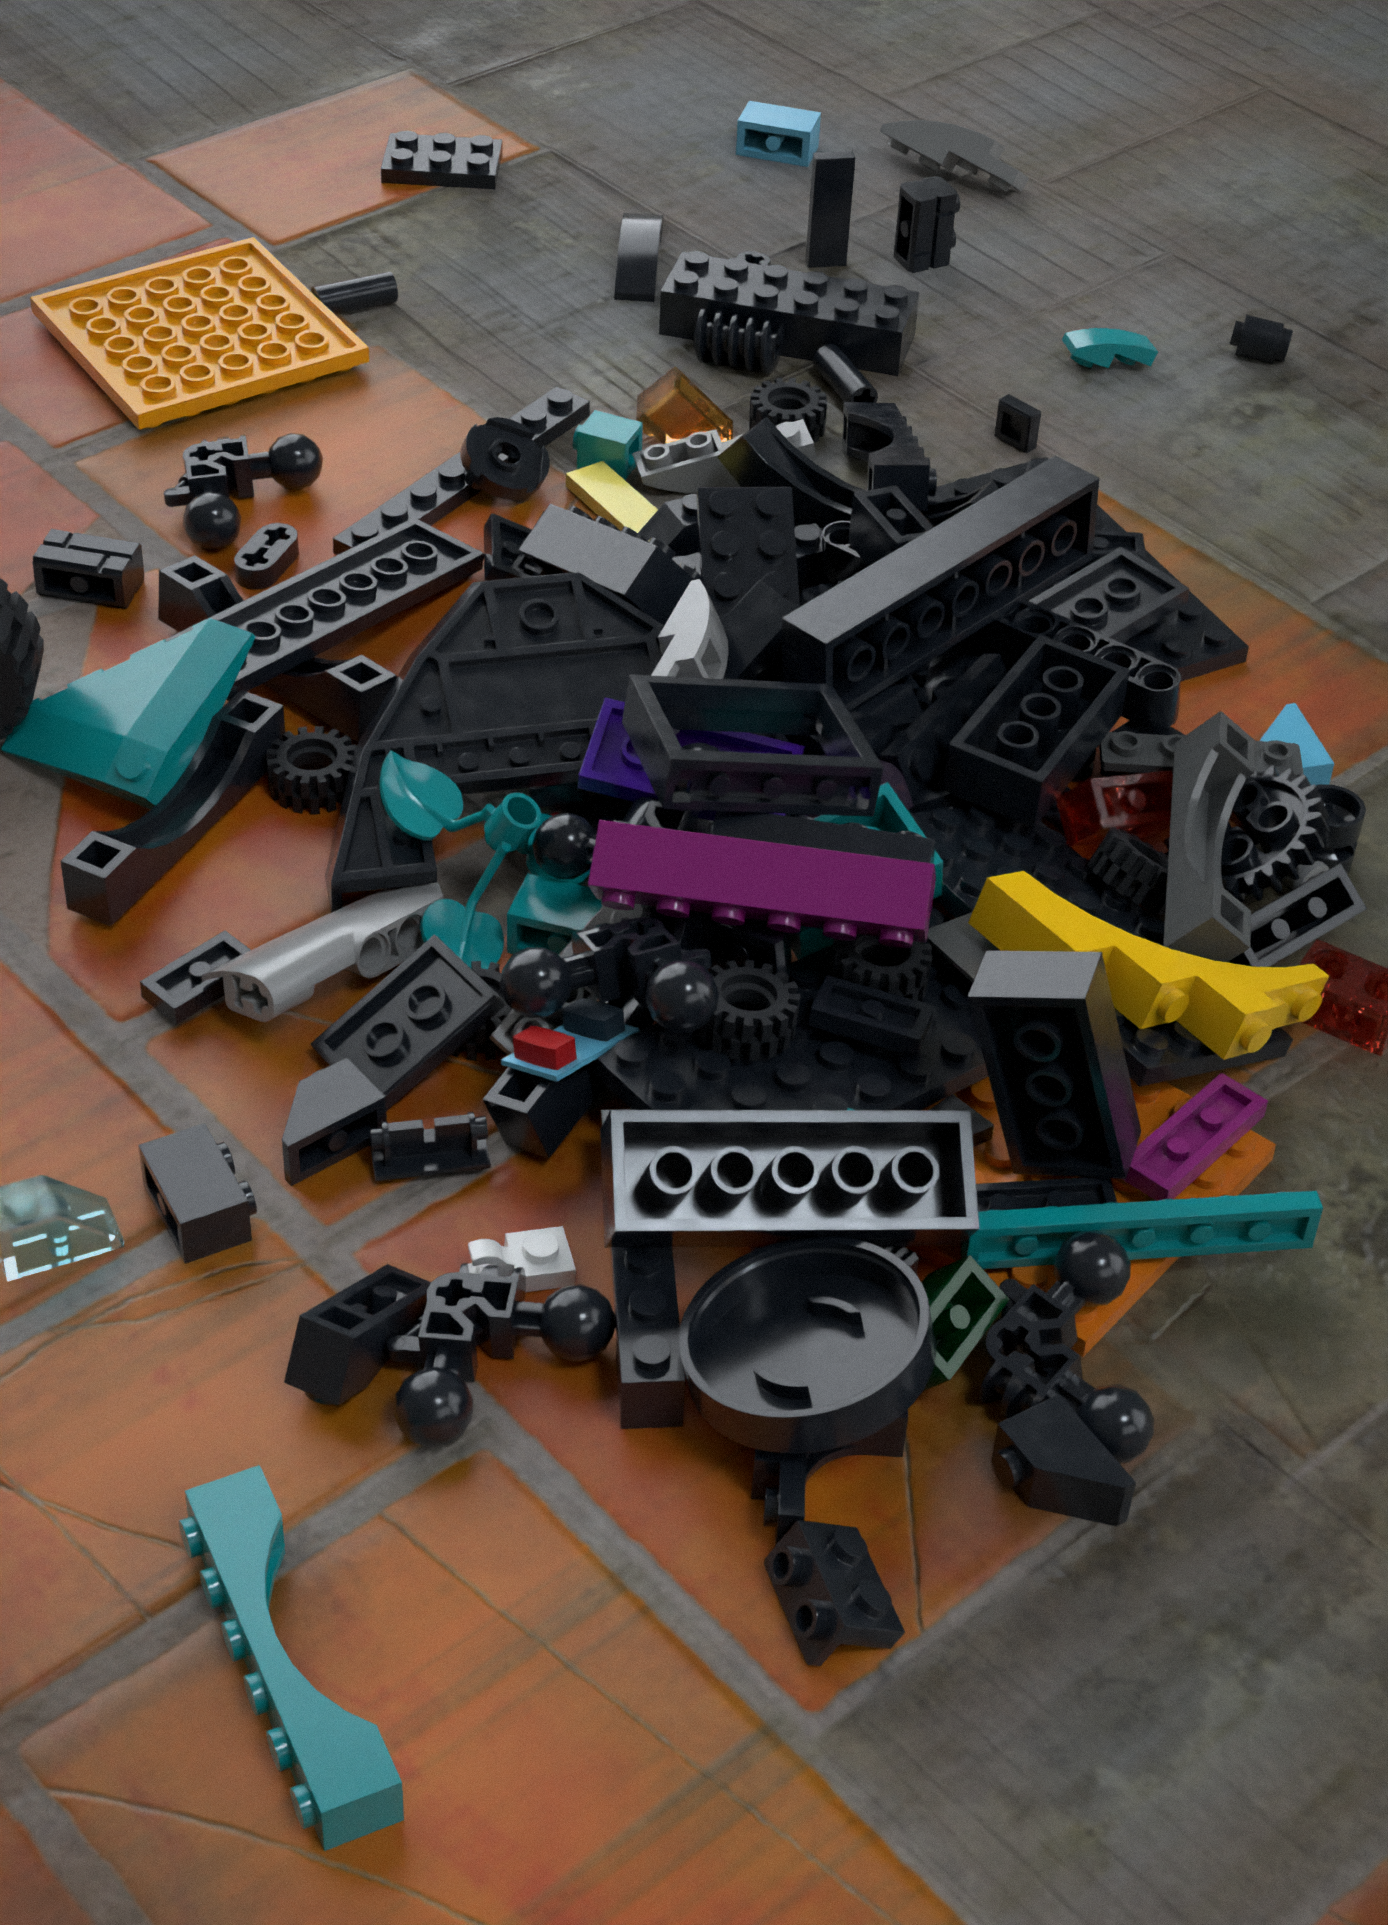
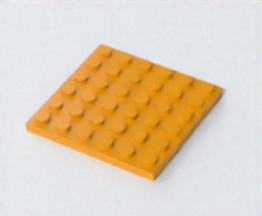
(198, 332)

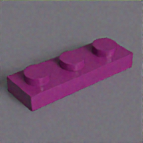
(1194, 1138)

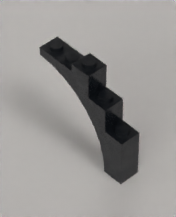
(769, 460)

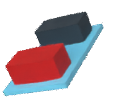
(587, 1033)

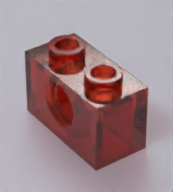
(1126, 802)

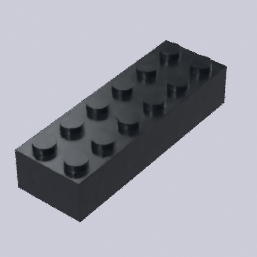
(863, 319)
(787, 1177)

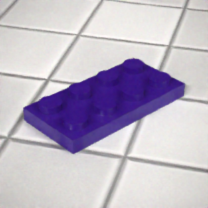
(616, 770)

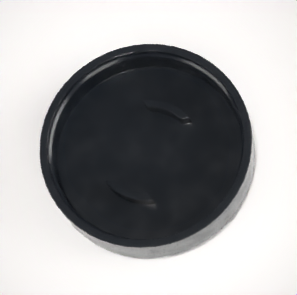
(808, 1344)

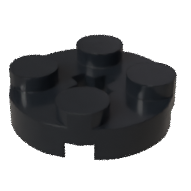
(489, 473)

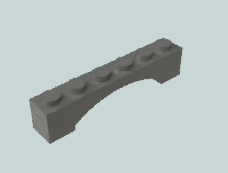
(1206, 781)

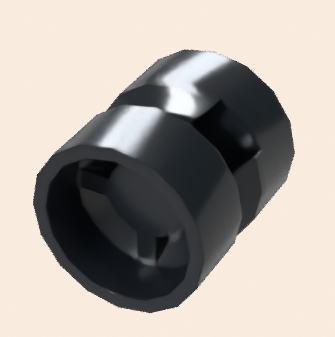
(1345, 824)

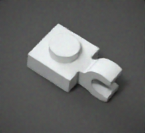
(539, 1251)

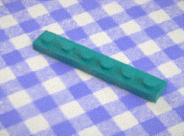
(1150, 1228)

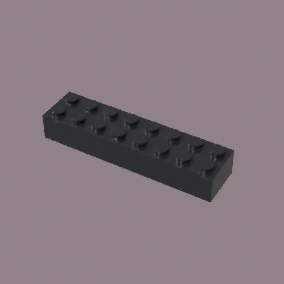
(943, 584)

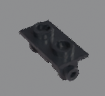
(412, 1151)

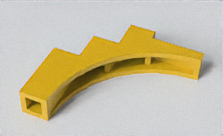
(1217, 1001)

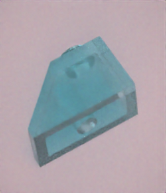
(52, 1225)

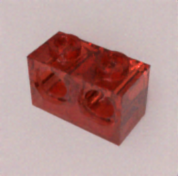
(1352, 999)

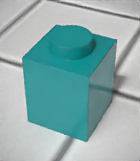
(608, 440)

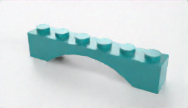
(336, 1758)

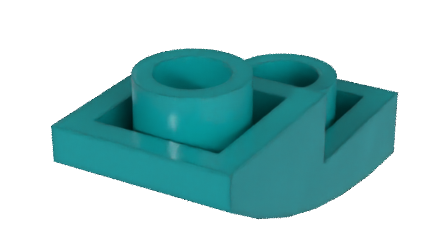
(1104, 344)

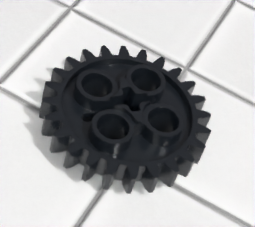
(1281, 816)

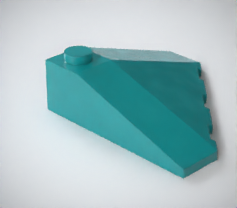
(138, 720)

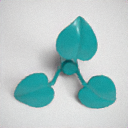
(426, 801)

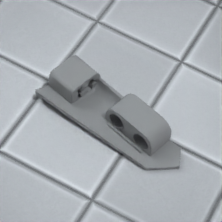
(357, 938)

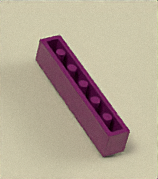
(762, 882)

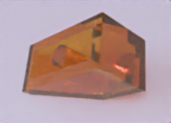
(678, 408)

